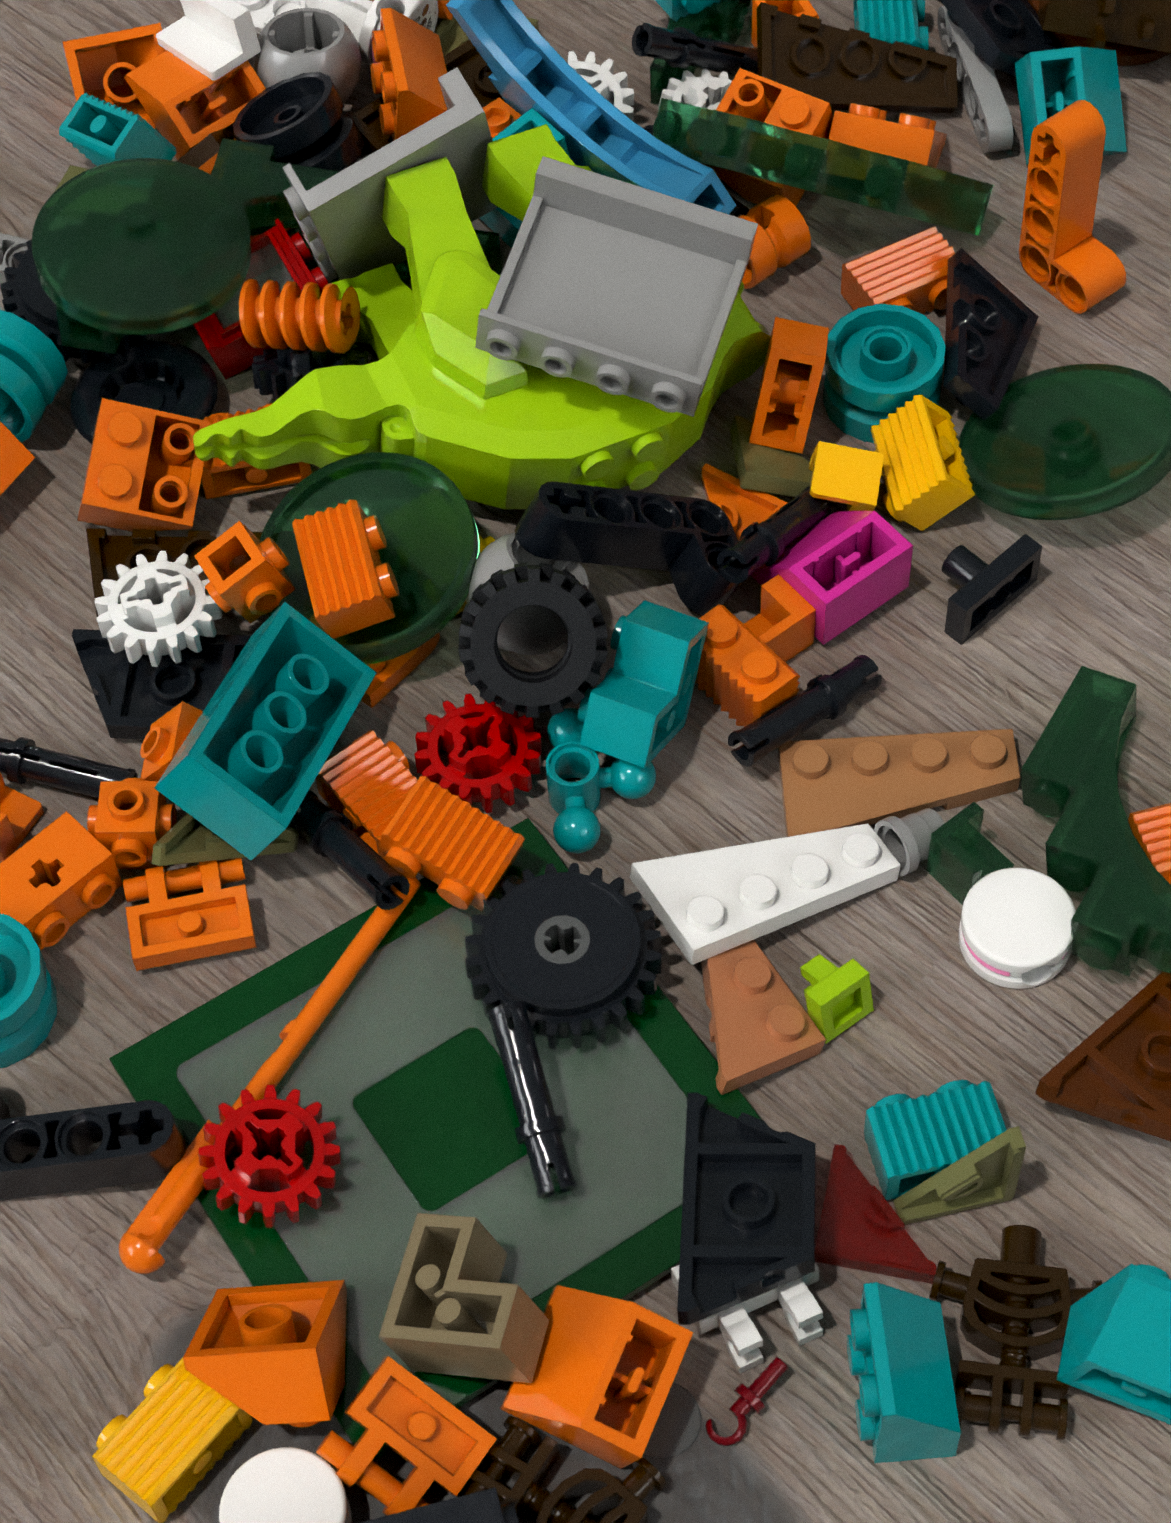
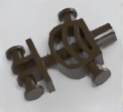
(1018, 1300)
(554, 1507)

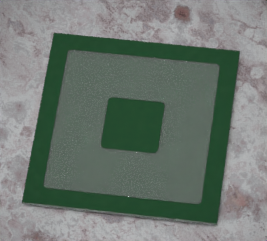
(432, 1124)

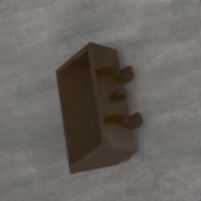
(1116, 21)

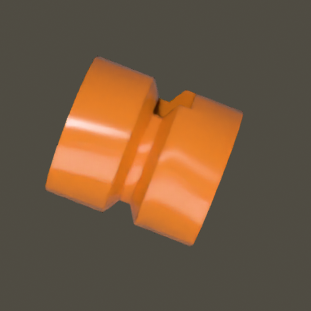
(779, 238)

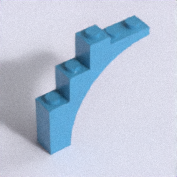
(596, 132)

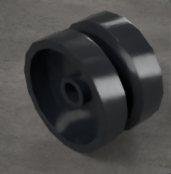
(303, 123)

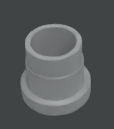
(909, 837)

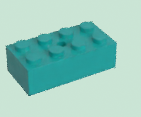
(266, 732)

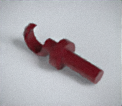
(749, 1399)

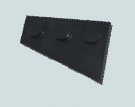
(982, 335)

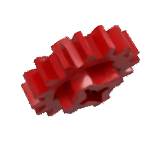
(479, 752)
(269, 1183)

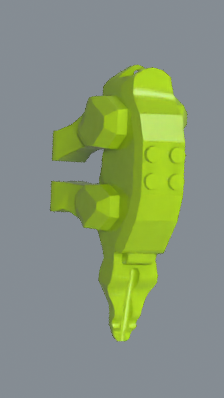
(438, 398)

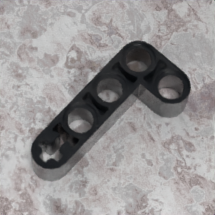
(633, 532)
(137, 1146)

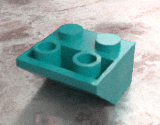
(1060, 77)
(1122, 1342)
(903, 1376)

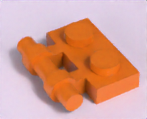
(188, 925)
(416, 1425)

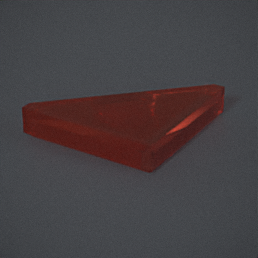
(863, 1229)

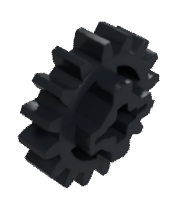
(281, 369)

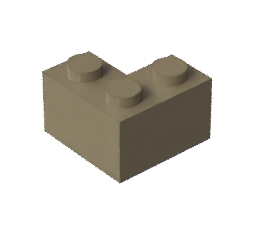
(454, 1312)

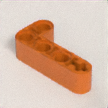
(1061, 209)

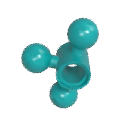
(576, 825)

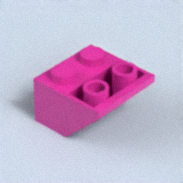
(844, 568)

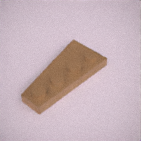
(876, 777)

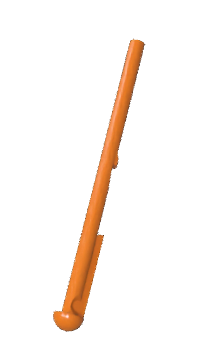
(184, 1182)

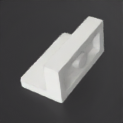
(212, 36)

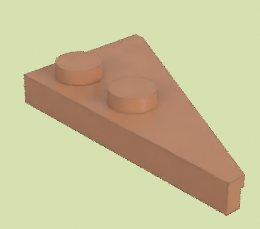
(754, 1018)

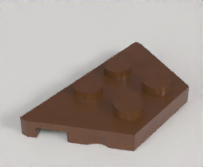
(1122, 1066)

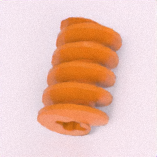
(299, 317)

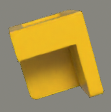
(846, 475)

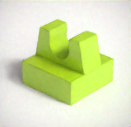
(836, 995)

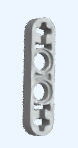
(977, 88)

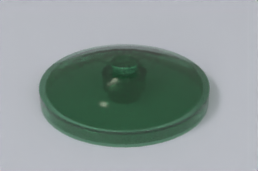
(141, 246)
(1070, 442)
(427, 538)

